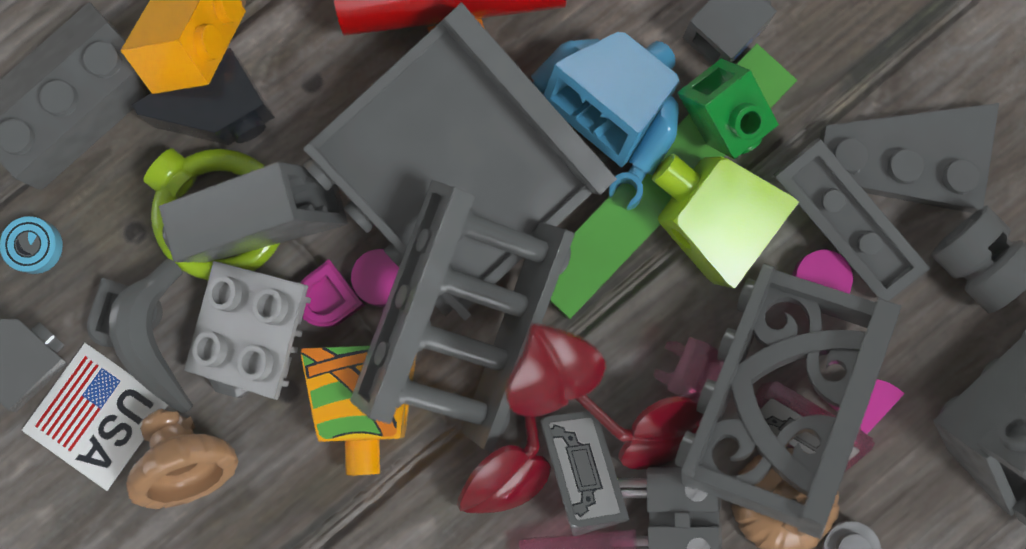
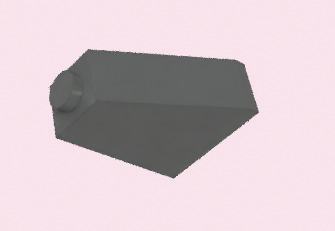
(250, 214)

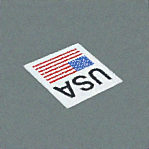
(93, 416)

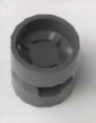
(986, 258)

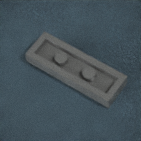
(851, 220)

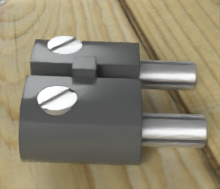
(676, 513)

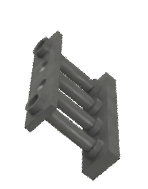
(428, 274)

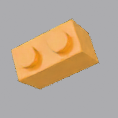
(181, 41)

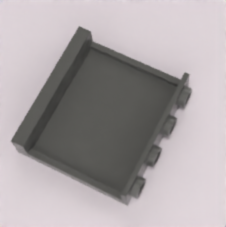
(467, 120)

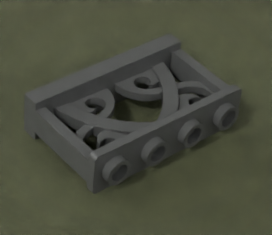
(812, 474)

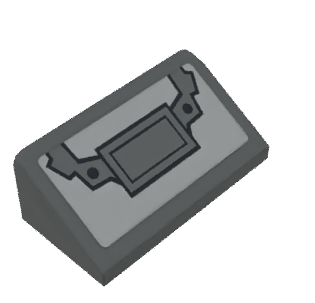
(584, 472)

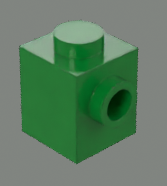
(728, 108)

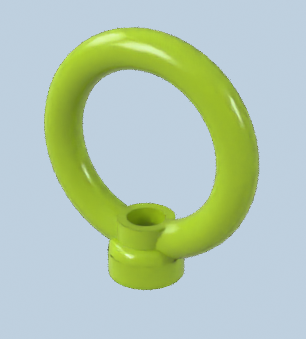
(174, 175)

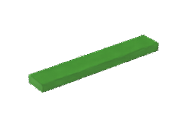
(617, 233)

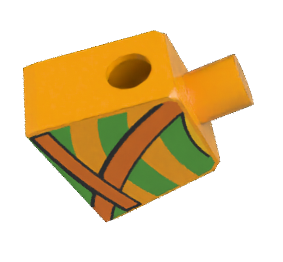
(330, 383)

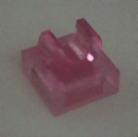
(696, 365)

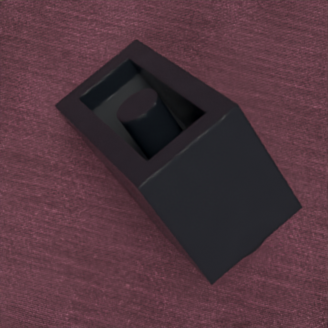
(217, 112)

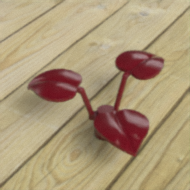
(548, 375)

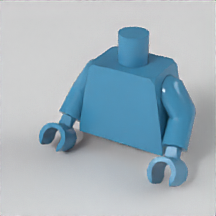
(616, 100)

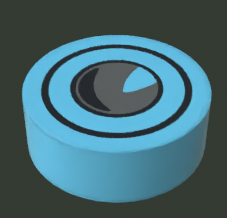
(31, 245)

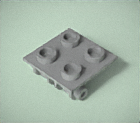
(247, 329)

